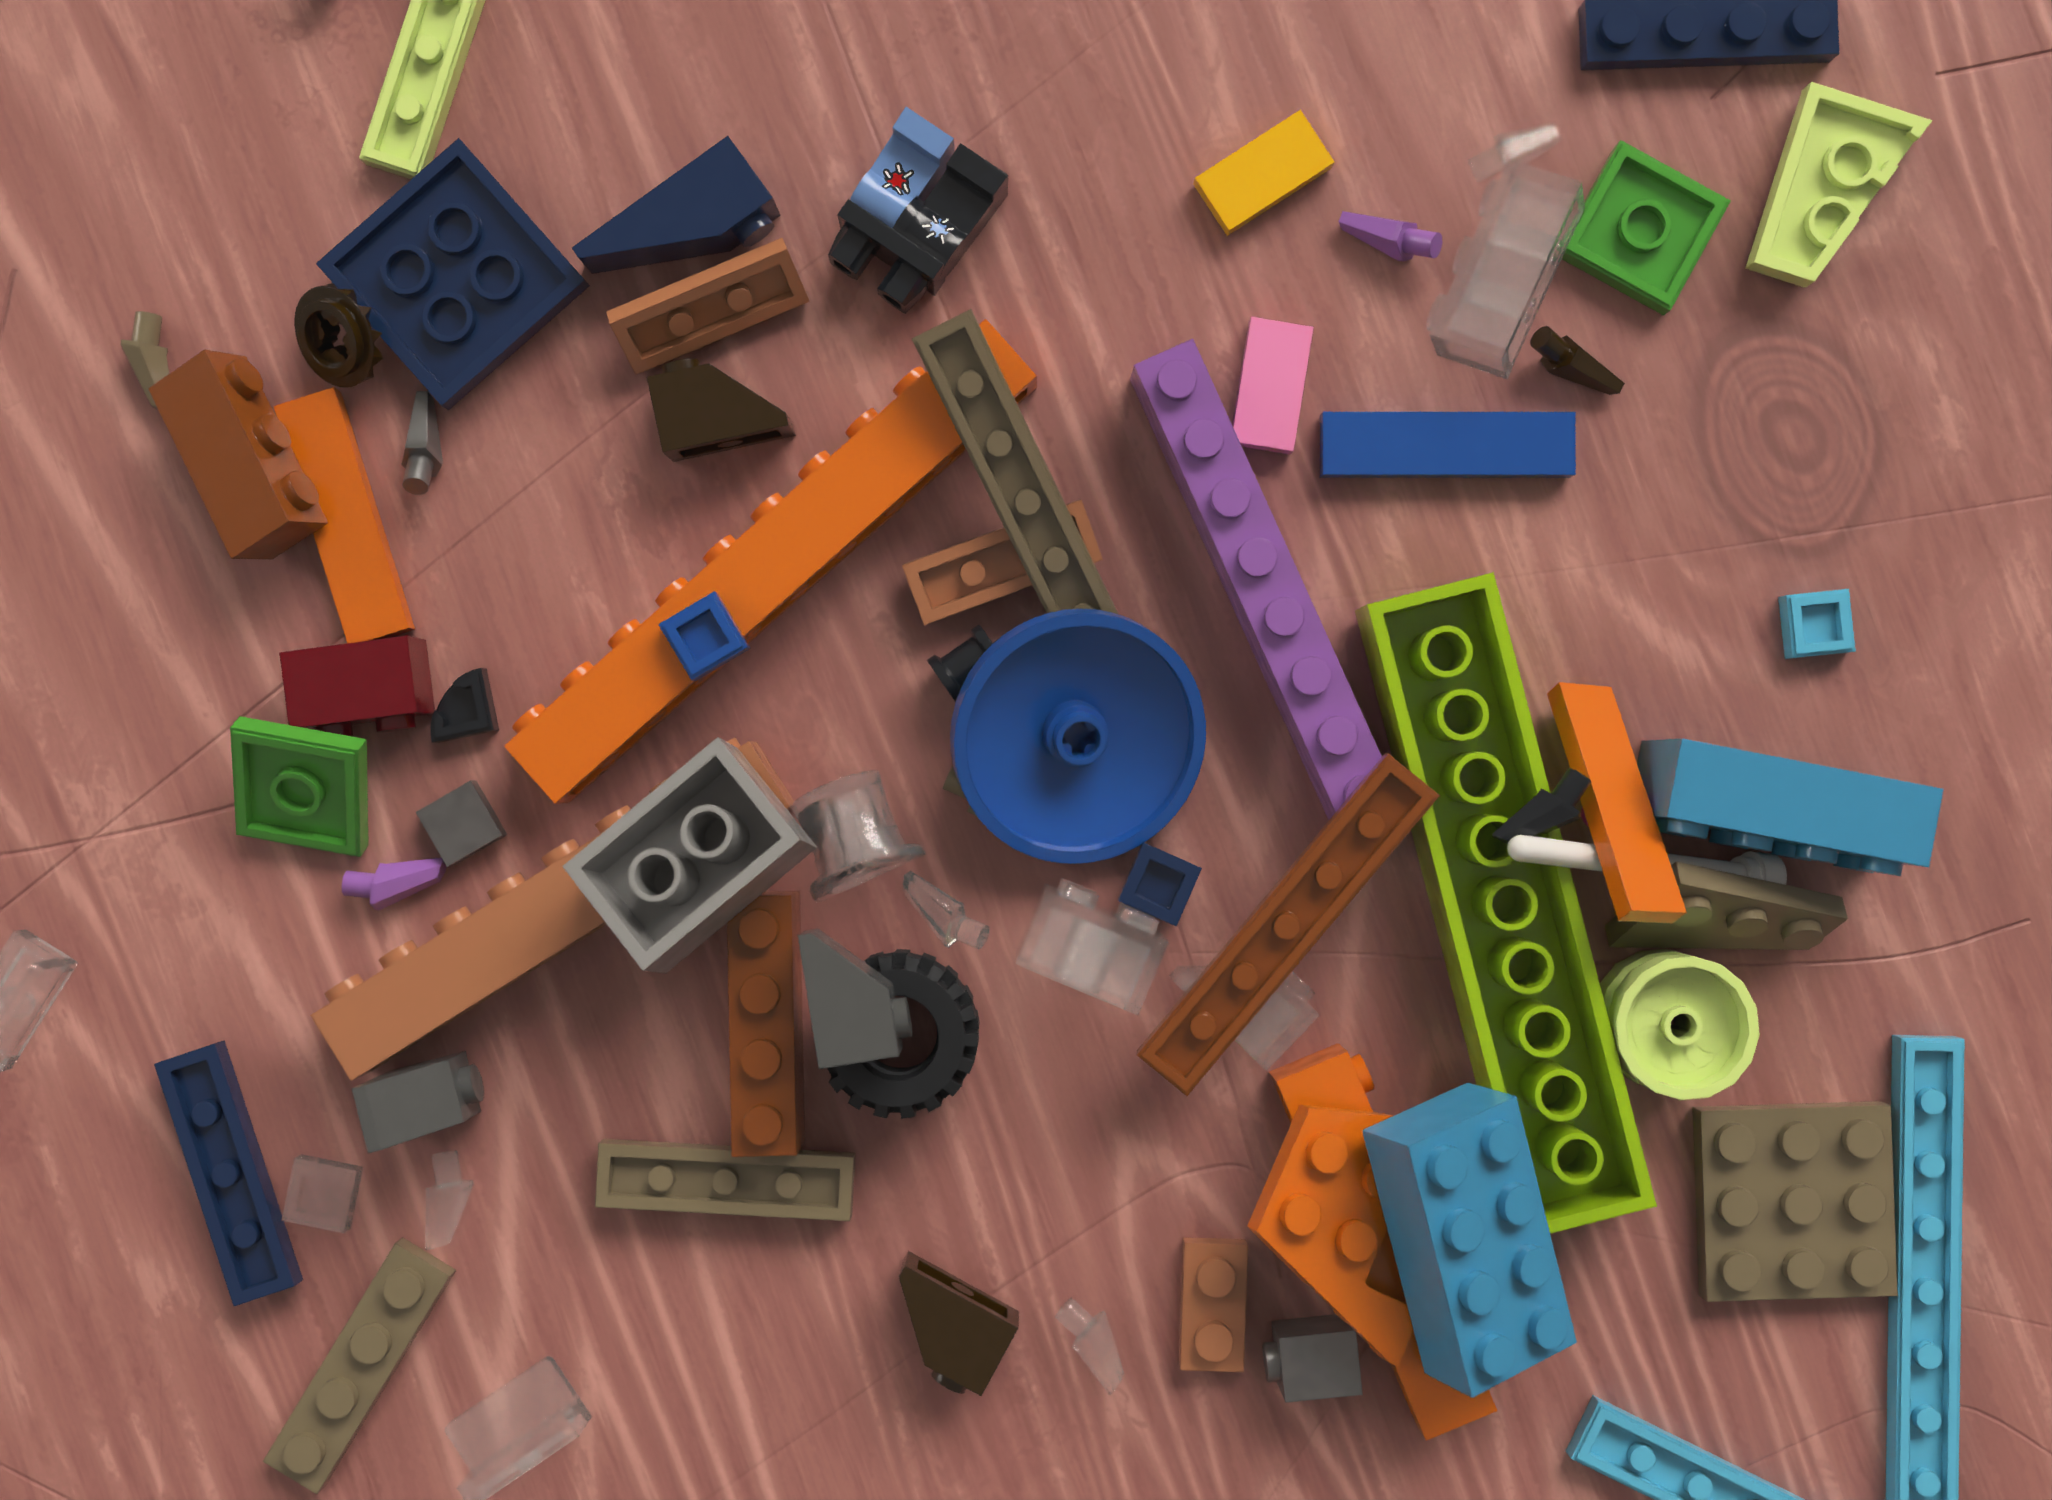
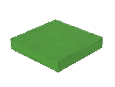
(1644, 227)
(300, 786)

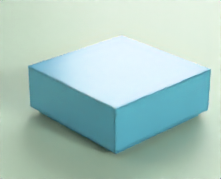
(1816, 623)

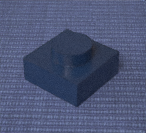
(1159, 884)

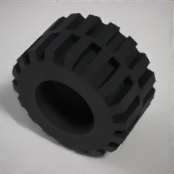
(943, 1072)

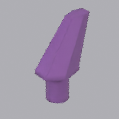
(1392, 236)
(393, 881)

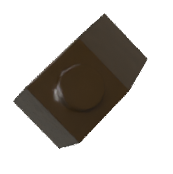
(710, 412)
(956, 1325)

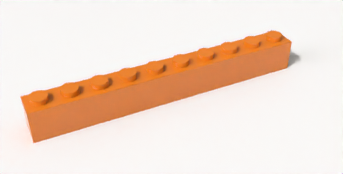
(756, 576)

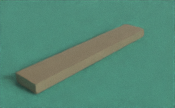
(1011, 466)

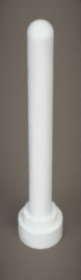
(1584, 856)

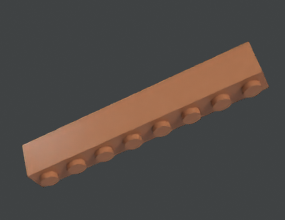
(473, 954)

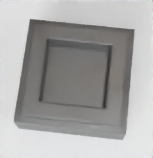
(461, 823)

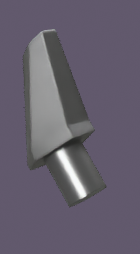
(422, 448)

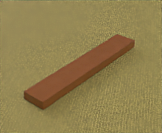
(1287, 923)

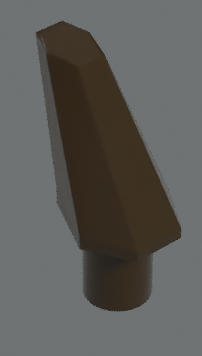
(1570, 361)

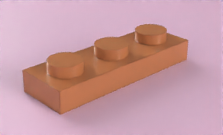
(707, 306)
(978, 570)

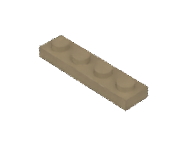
(714, 1182)
(359, 1365)

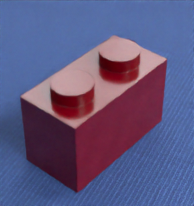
(358, 684)

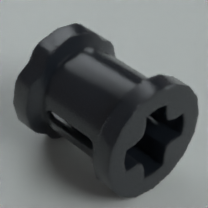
(956, 665)

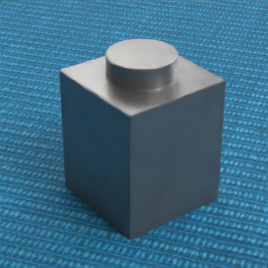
(1313, 1358)

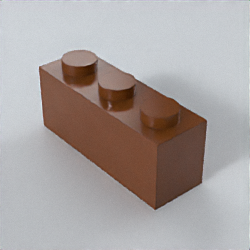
(238, 455)

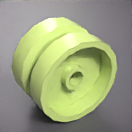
(1712, 1029)

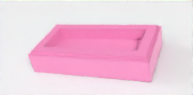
(1271, 384)

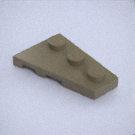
(1735, 914)

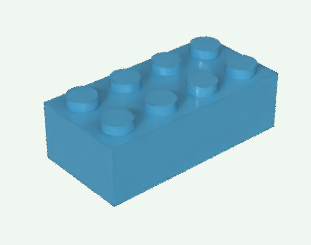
(1789, 806)
(1470, 1237)

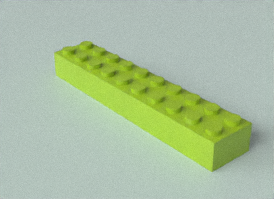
(1505, 924)

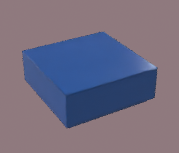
(704, 636)

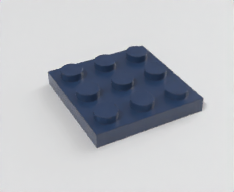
(453, 274)

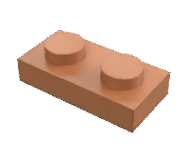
(1213, 1304)

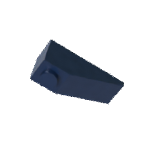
(691, 214)

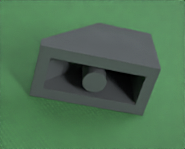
(850, 1005)
(418, 1100)

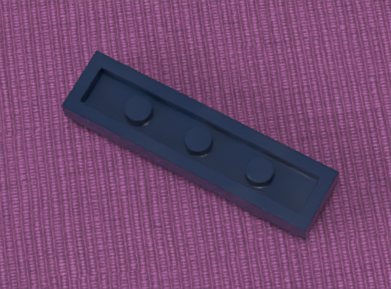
(1706, 33)
(229, 1173)

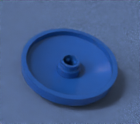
(1077, 736)

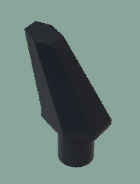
(1547, 810)

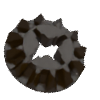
(317, 328)

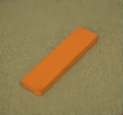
(354, 540)
(1616, 804)

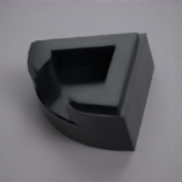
(465, 708)

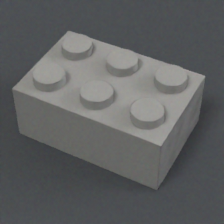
(689, 857)

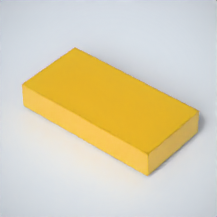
(1263, 172)

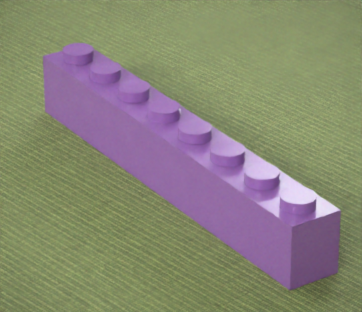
(1257, 571)

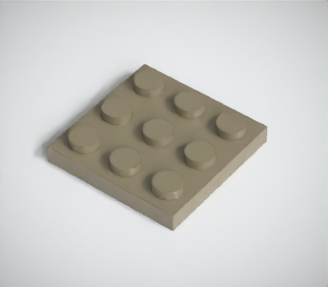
(1795, 1201)

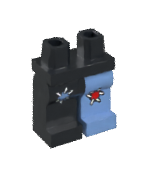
(917, 211)

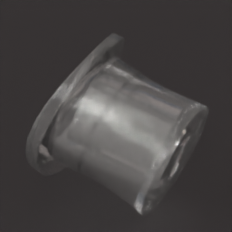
(852, 833)

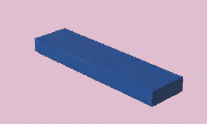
(1447, 444)

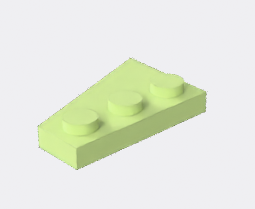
(1825, 179)

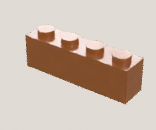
(766, 1027)

